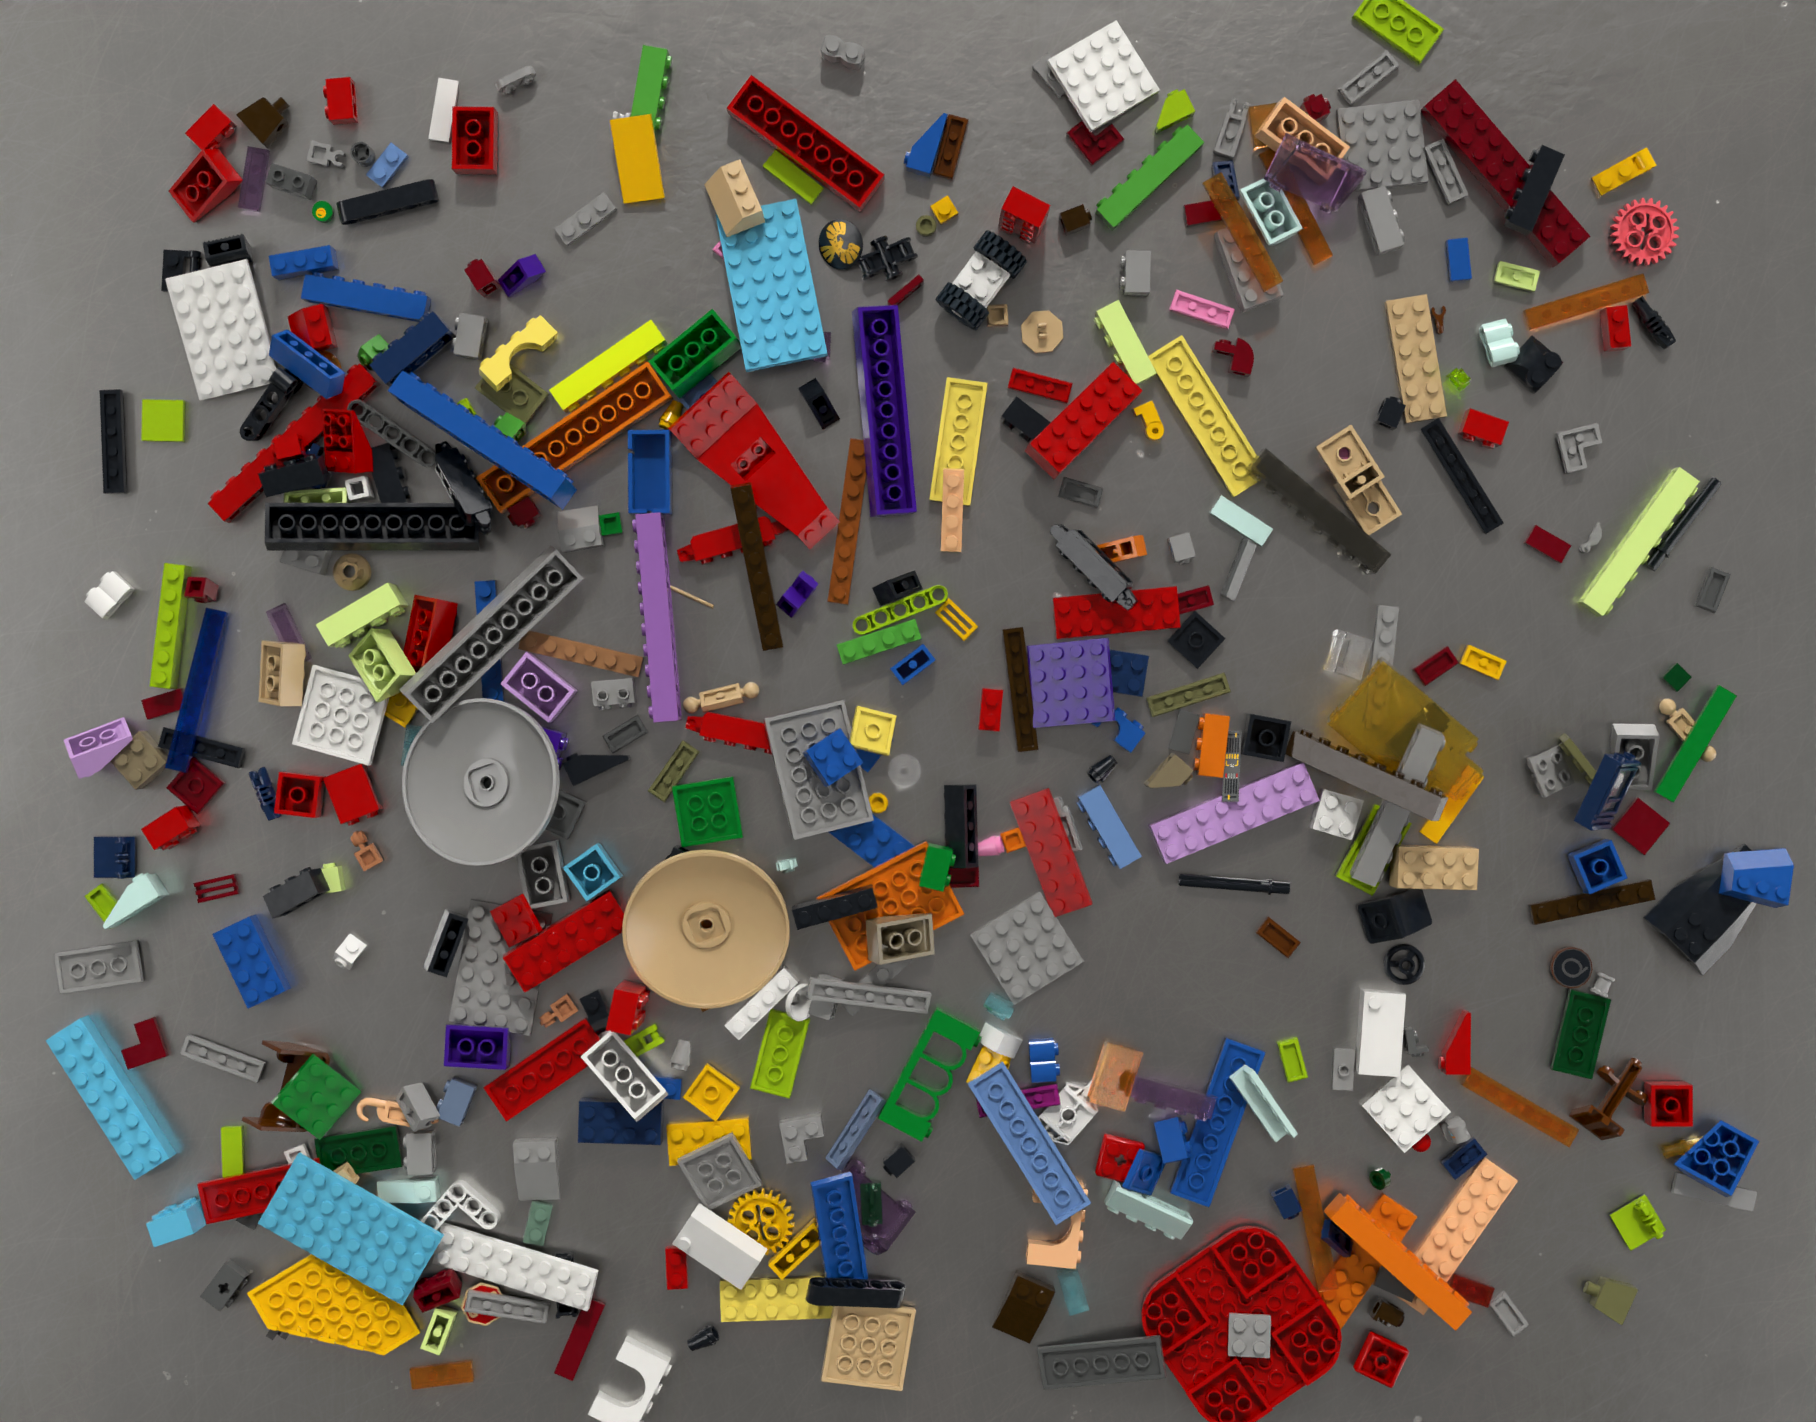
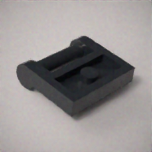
(175, 264)

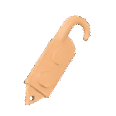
(387, 1111)

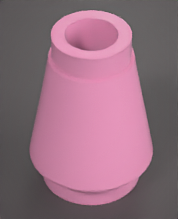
(991, 846)

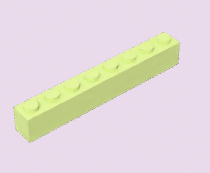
(1638, 542)

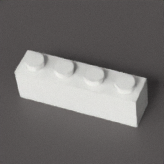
(761, 1003)

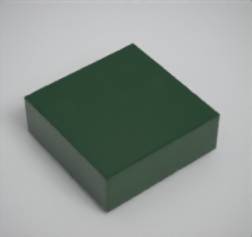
(1676, 677)

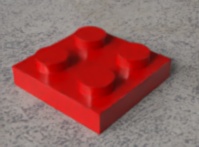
(516, 920)

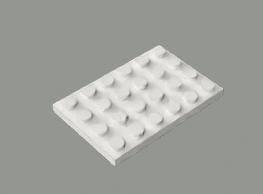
(222, 329)

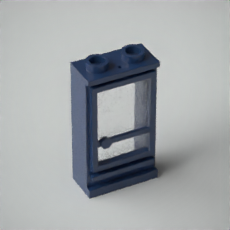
(1607, 791)

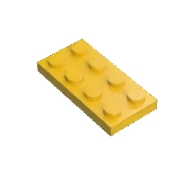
(689, 1136)

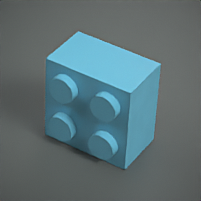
(592, 871)

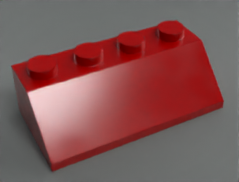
(428, 629)

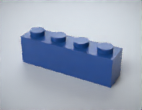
(307, 364)

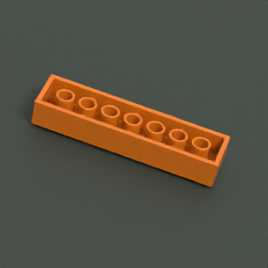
(1401, 1264)

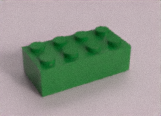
(695, 353)

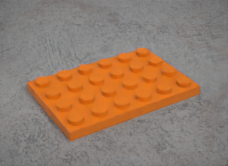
(896, 894)

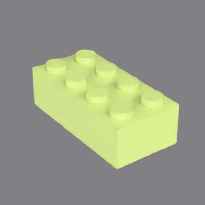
(362, 615)

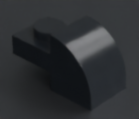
(596, 1011)

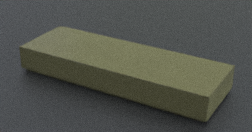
(673, 771)

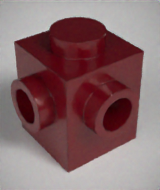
(1316, 107)

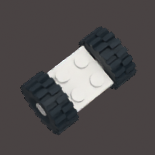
(981, 280)

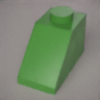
(511, 426)

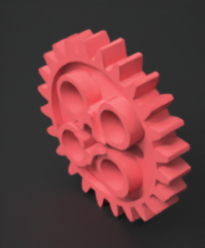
(1626, 227)

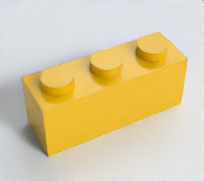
(795, 1250)

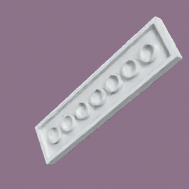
(516, 1266)

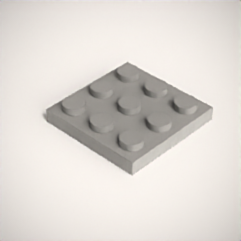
(719, 1171)

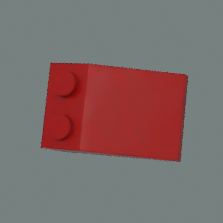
(205, 184)

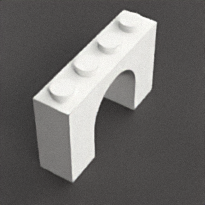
(651, 1366)

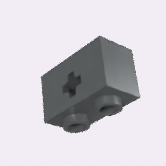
(291, 181)
(215, 1292)

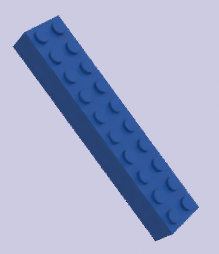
(483, 439)

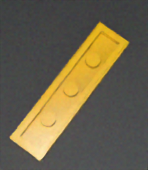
(1435, 829)

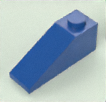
(925, 150)

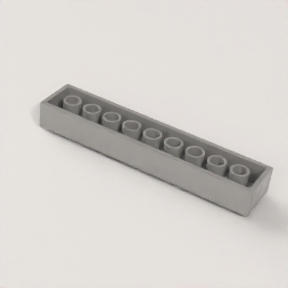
(491, 633)

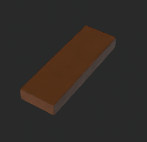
(950, 147)

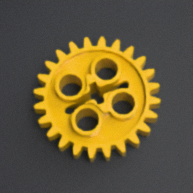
(779, 1219)

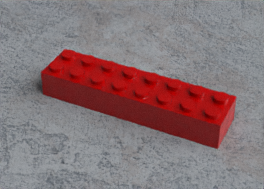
(805, 143)

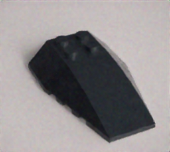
(1700, 918)

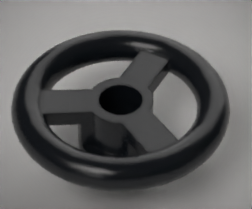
(1411, 964)

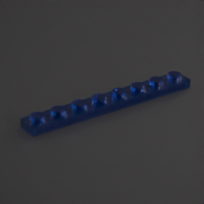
(196, 690)

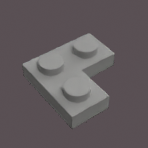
(1572, 444)

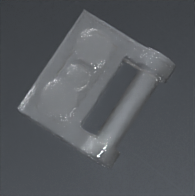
(1355, 655)

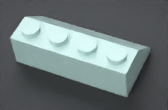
(1148, 1209)

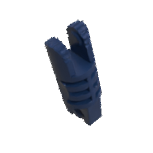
(264, 792)

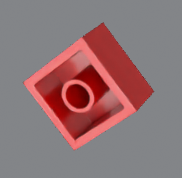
(299, 794)
(171, 827)
(1668, 1104)

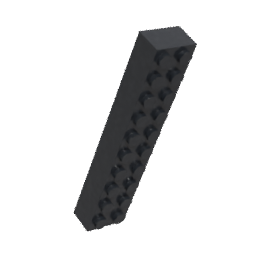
(366, 527)

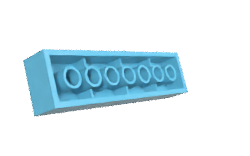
(111, 1097)

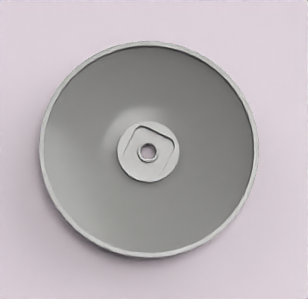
(447, 774)

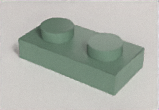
(537, 1223)

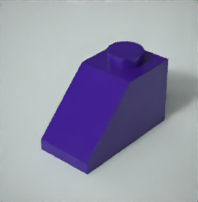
(521, 274)

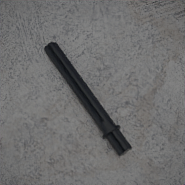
(1683, 524)
(1240, 884)

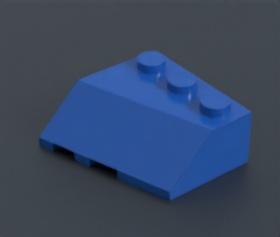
(1758, 876)
(1719, 1158)

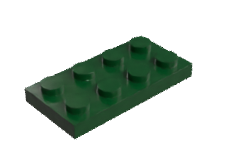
(1580, 1034)
(363, 1150)

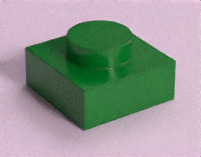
(611, 524)

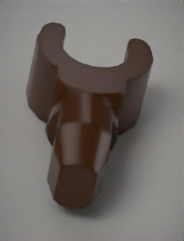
(1438, 319)

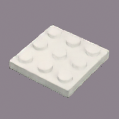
(1406, 1109)

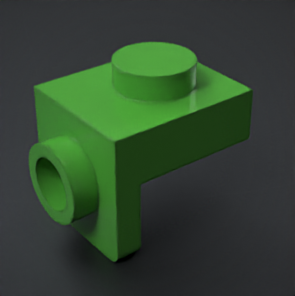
(370, 349)

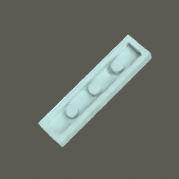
(1262, 1103)

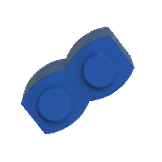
(1042, 1060)

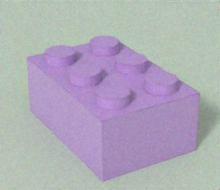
(539, 687)

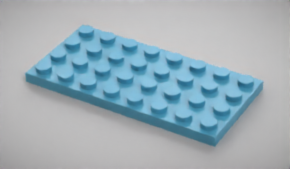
(773, 290)
(350, 1228)

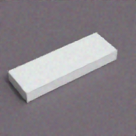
(441, 121)

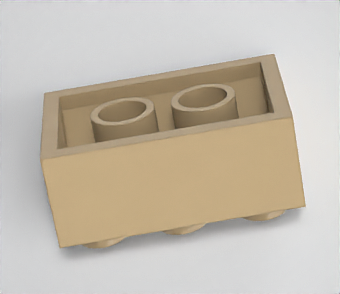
(734, 199)
(282, 673)

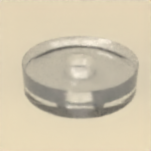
(899, 778)

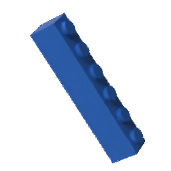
(365, 298)

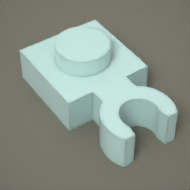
(787, 865)

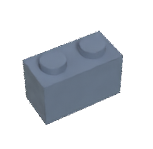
(456, 1100)

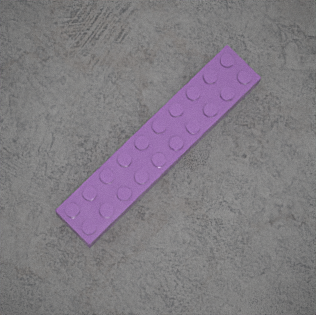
(658, 617)

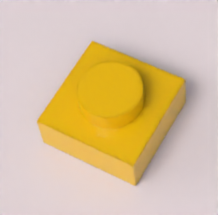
(944, 210)

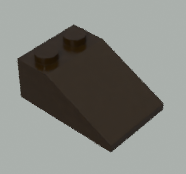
(1024, 1306)

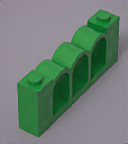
(900, 1116)

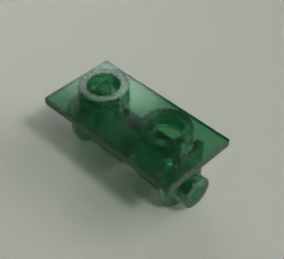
(871, 1204)

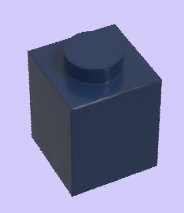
(1286, 1202)

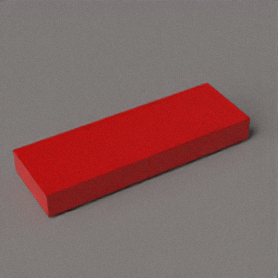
(1040, 385)

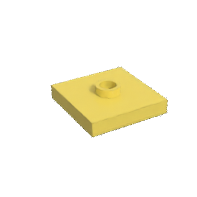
(872, 730)

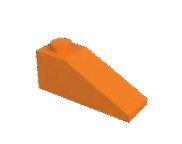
(1125, 548)

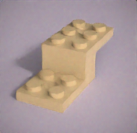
(1358, 480)

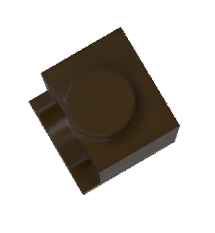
(1387, 1313)

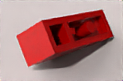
(1457, 1049)

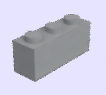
(1381, 220)

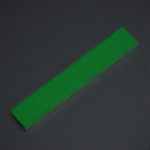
(1695, 743)

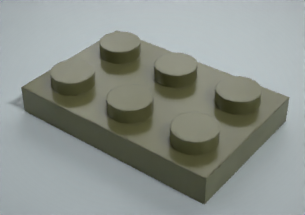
(518, 397)
(1580, 760)

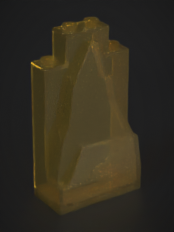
(1384, 716)

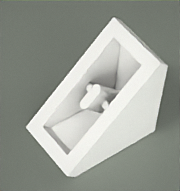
(999, 1040)

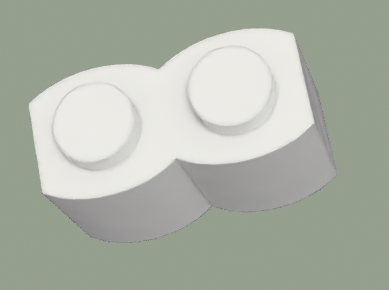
(109, 594)

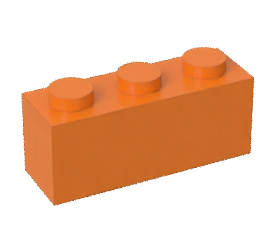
(1211, 745)

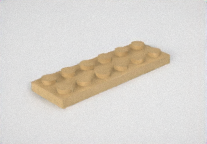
(1415, 358)

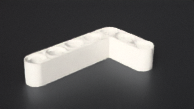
(463, 1202)

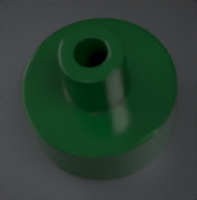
(1380, 1178)

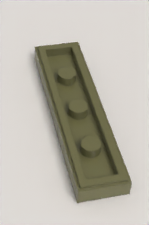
(1188, 694)

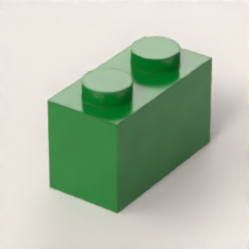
(936, 867)

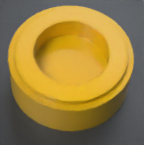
(878, 802)

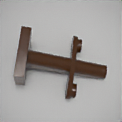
(1599, 1119)

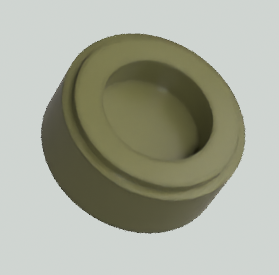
(926, 226)

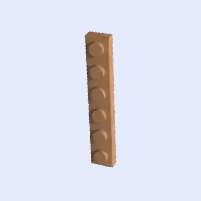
(581, 653)

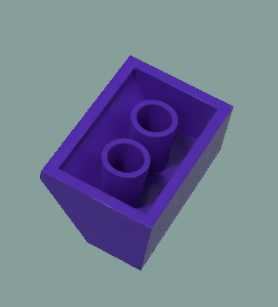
(477, 1047)

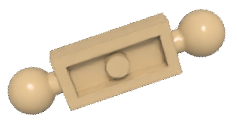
(721, 697)
(1681, 724)

